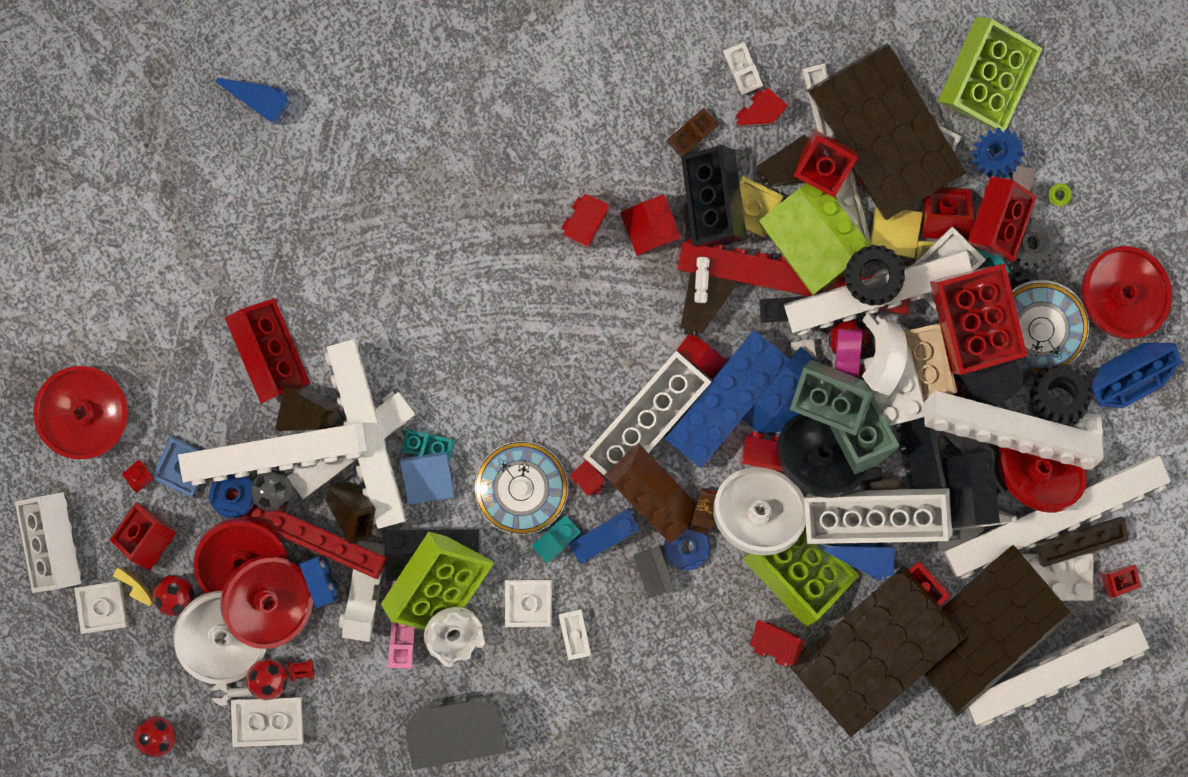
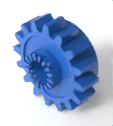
(992, 144)

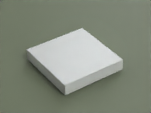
(528, 603)
(101, 607)

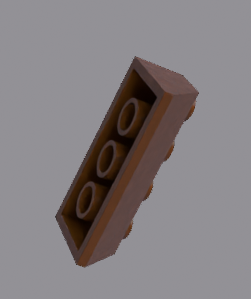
(652, 492)

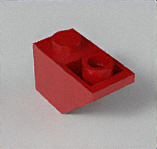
(763, 111)

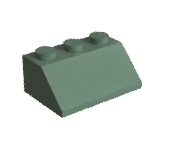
(832, 397)
(872, 442)

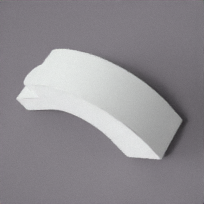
(890, 354)

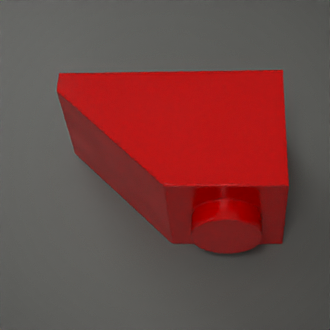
(930, 583)

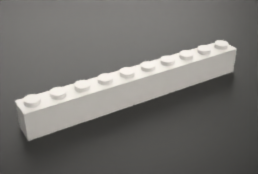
(1036, 525)

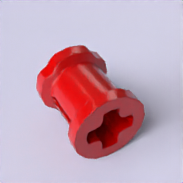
(301, 670)

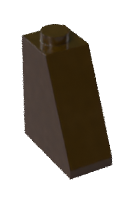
(781, 166)
(699, 315)
(305, 410)
(351, 510)

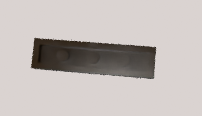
(1082, 541)

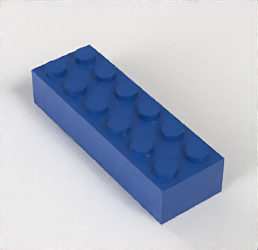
(727, 399)

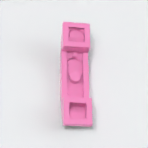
(401, 646)

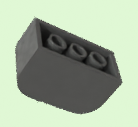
(455, 731)

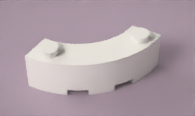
(362, 601)

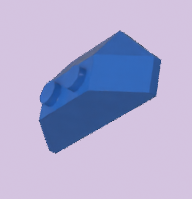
(1135, 374)
(773, 407)

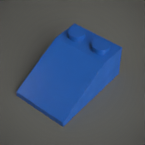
(870, 558)

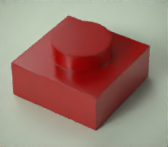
(138, 476)

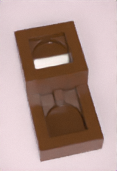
(692, 132)

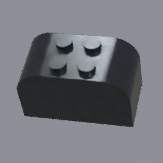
(998, 382)

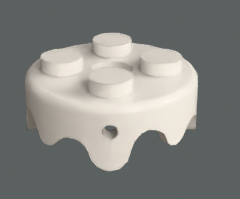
(460, 645)

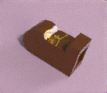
(703, 514)

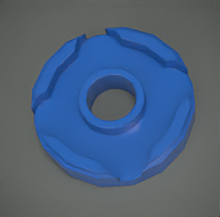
(234, 508)
(690, 560)

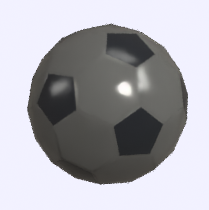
(271, 491)

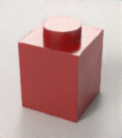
(588, 478)

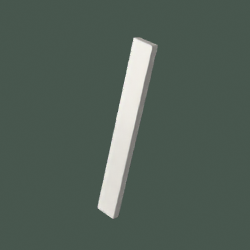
(848, 193)

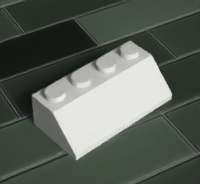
(48, 542)

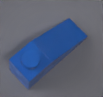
(261, 98)
(604, 536)

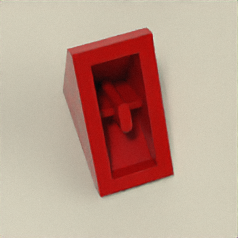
(701, 355)
(1120, 580)

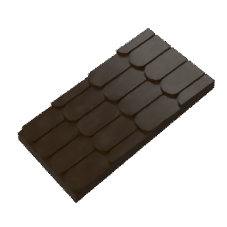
(890, 128)
(1004, 619)
(877, 651)

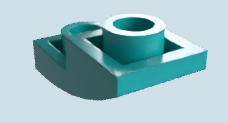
(424, 444)

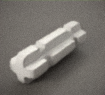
(701, 282)

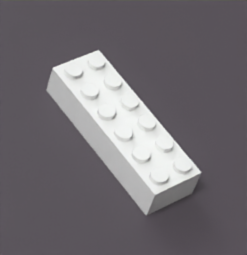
(649, 413)
(879, 516)

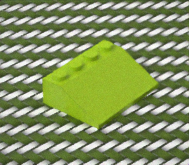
(990, 73)
(813, 236)
(435, 578)
(803, 578)

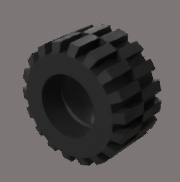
(884, 256)
(1065, 379)

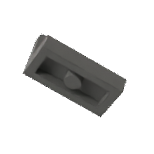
(653, 572)

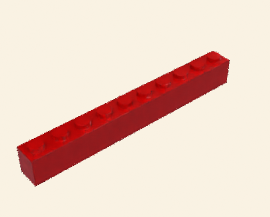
(758, 271)

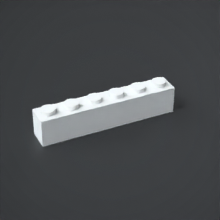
(391, 416)

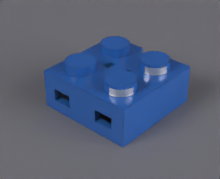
(318, 581)

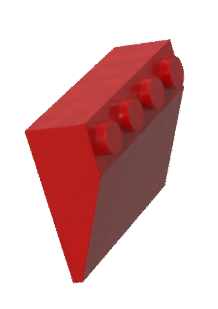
(978, 319)

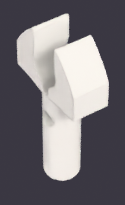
(231, 692)

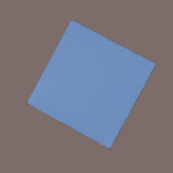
(168, 468)
(427, 478)

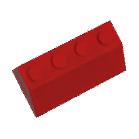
(266, 349)

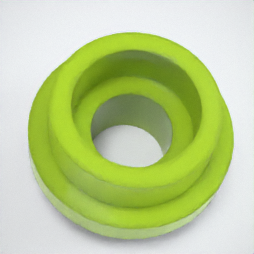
(1066, 191)

